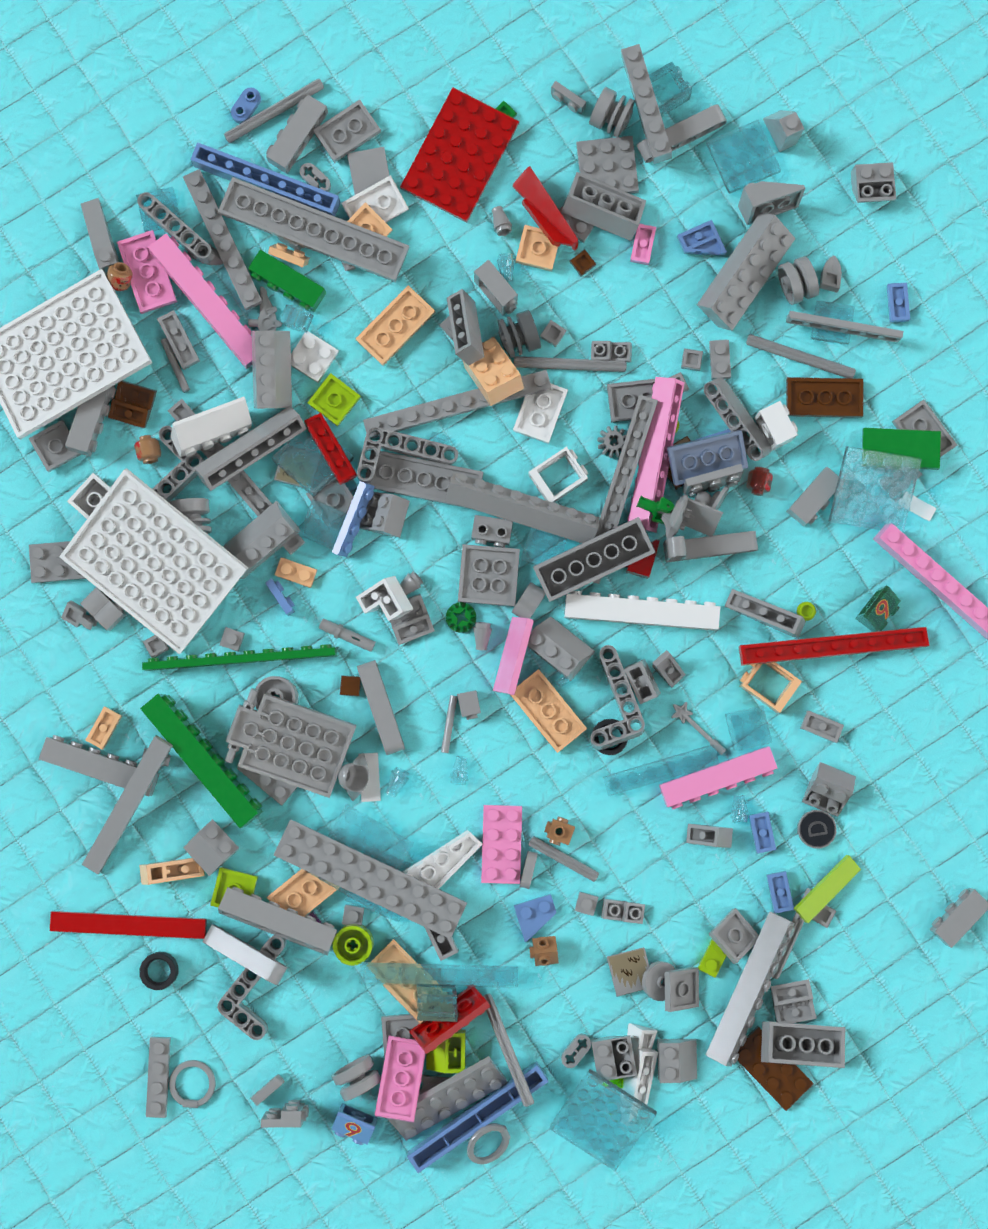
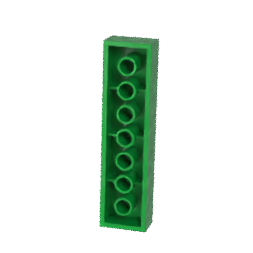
(202, 760)

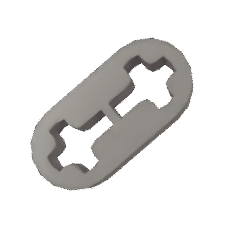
(318, 175)
(528, 870)
(579, 1053)
(267, 1089)

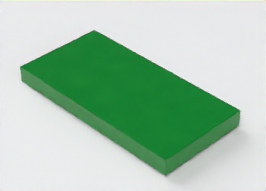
(910, 443)

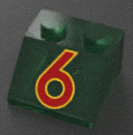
(878, 609)

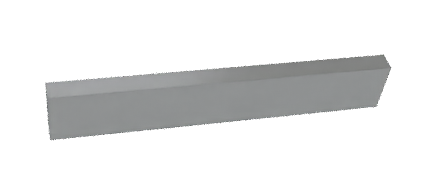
(844, 326)

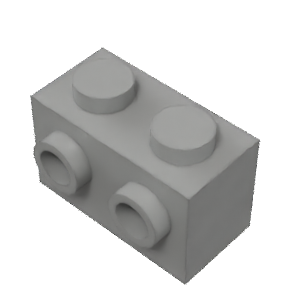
(491, 530)

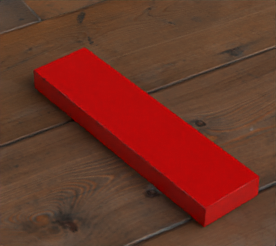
(330, 448)

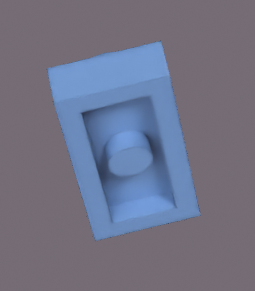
(898, 302)
(285, 602)
(762, 832)
(779, 892)

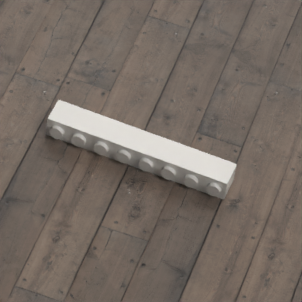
(642, 611)

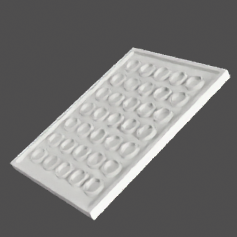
(66, 353)
(153, 561)

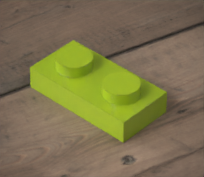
(712, 959)

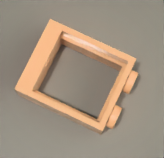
(785, 695)

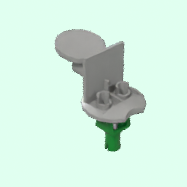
(697, 514)

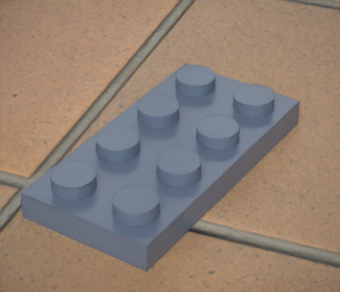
(706, 455)

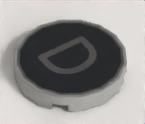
(816, 829)

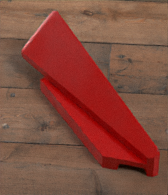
(544, 210)

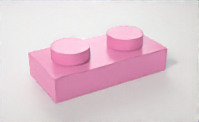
(643, 244)

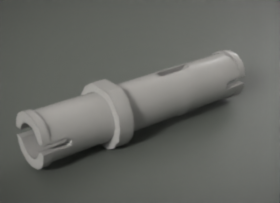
(346, 634)

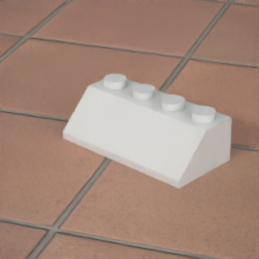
(211, 427)

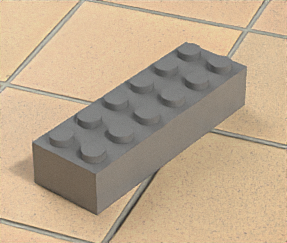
(746, 271)
(594, 559)

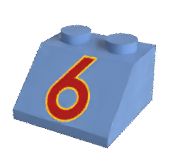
(354, 1124)

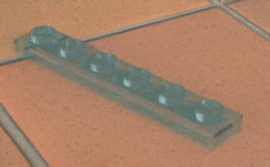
(660, 770)

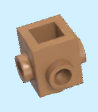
(565, 836)
(544, 951)

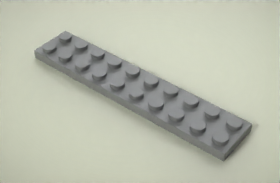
(313, 229)
(370, 879)

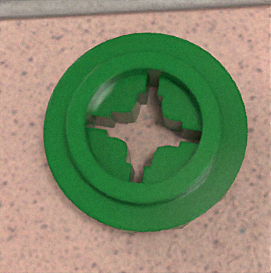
(463, 626)

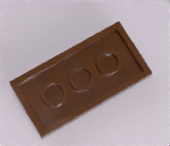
(824, 397)
(782, 1081)

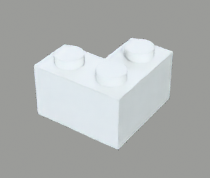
(385, 595)

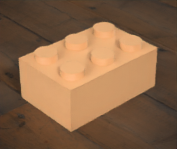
(495, 373)

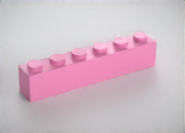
(718, 776)

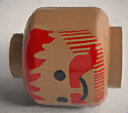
(119, 276)
(147, 449)

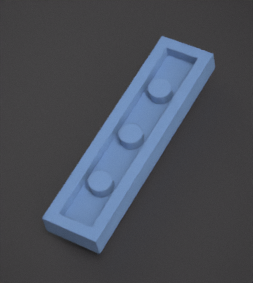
(353, 519)

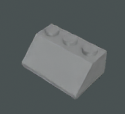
(559, 647)

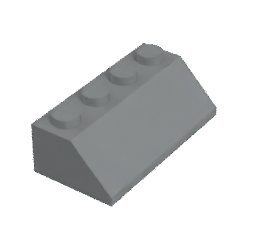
(604, 206)
(271, 369)
(262, 537)

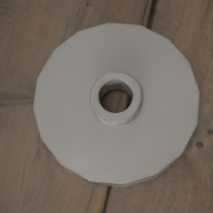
(652, 980)

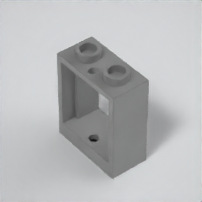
(496, 288)

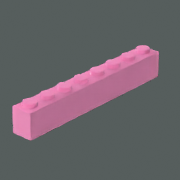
(203, 297)
(654, 455)
(934, 577)

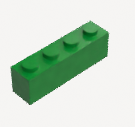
(286, 280)

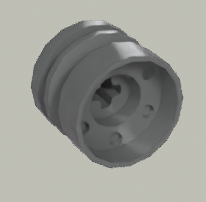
(519, 334)

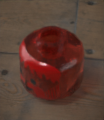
(759, 481)

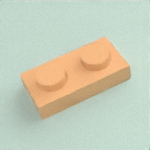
(296, 257)
(295, 572)
(103, 728)

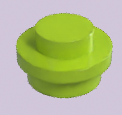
(806, 610)

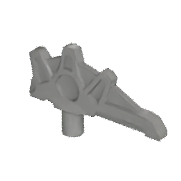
(267, 317)

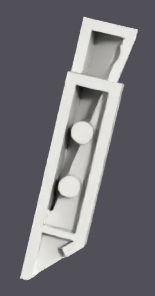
(645, 1061)

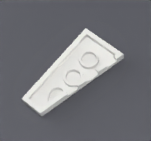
(445, 861)

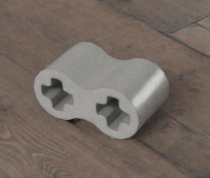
(529, 601)

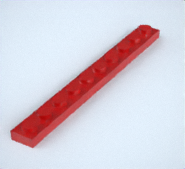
(833, 646)

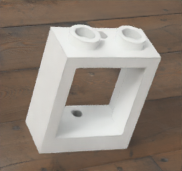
(541, 485)

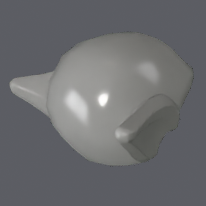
(354, 776)

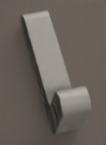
(403, 439)
(183, 466)
(686, 549)
(621, 700)
(236, 999)

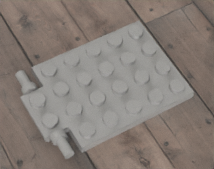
(289, 742)

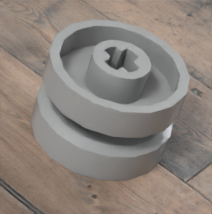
(798, 280)
(276, 685)
(356, 1077)

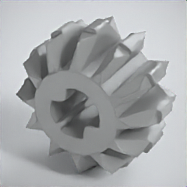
(605, 440)

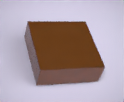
(582, 263)
(350, 685)

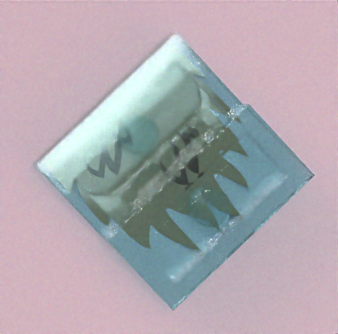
(437, 1003)

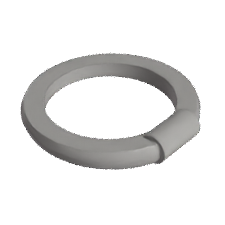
(187, 1102)
(495, 1155)

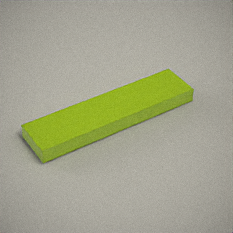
(827, 889)

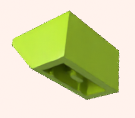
(449, 1055)

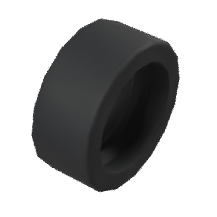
(609, 751)
(147, 981)

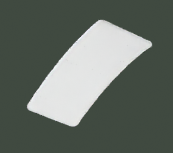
(922, 508)

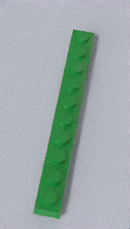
(231, 658)

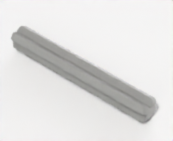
(563, 859)

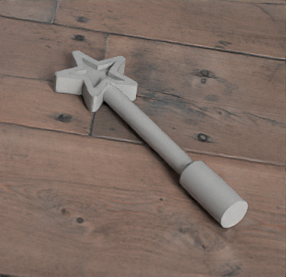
(683, 714)

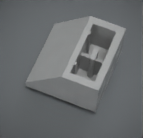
(873, 182)
(385, 514)
(829, 789)
(614, 1057)

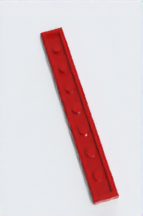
(128, 924)

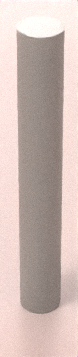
(175, 365)
(449, 724)

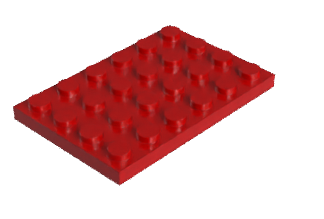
(459, 154)

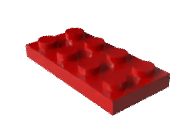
(432, 1033)

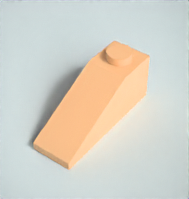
(170, 871)

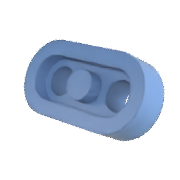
(246, 104)

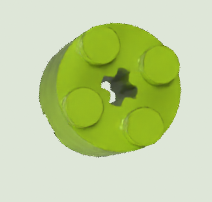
(344, 950)

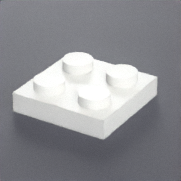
(313, 356)

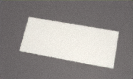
(372, 790)

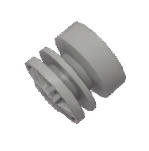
(612, 112)
(194, 509)

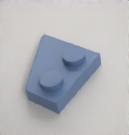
(702, 240)
(534, 914)

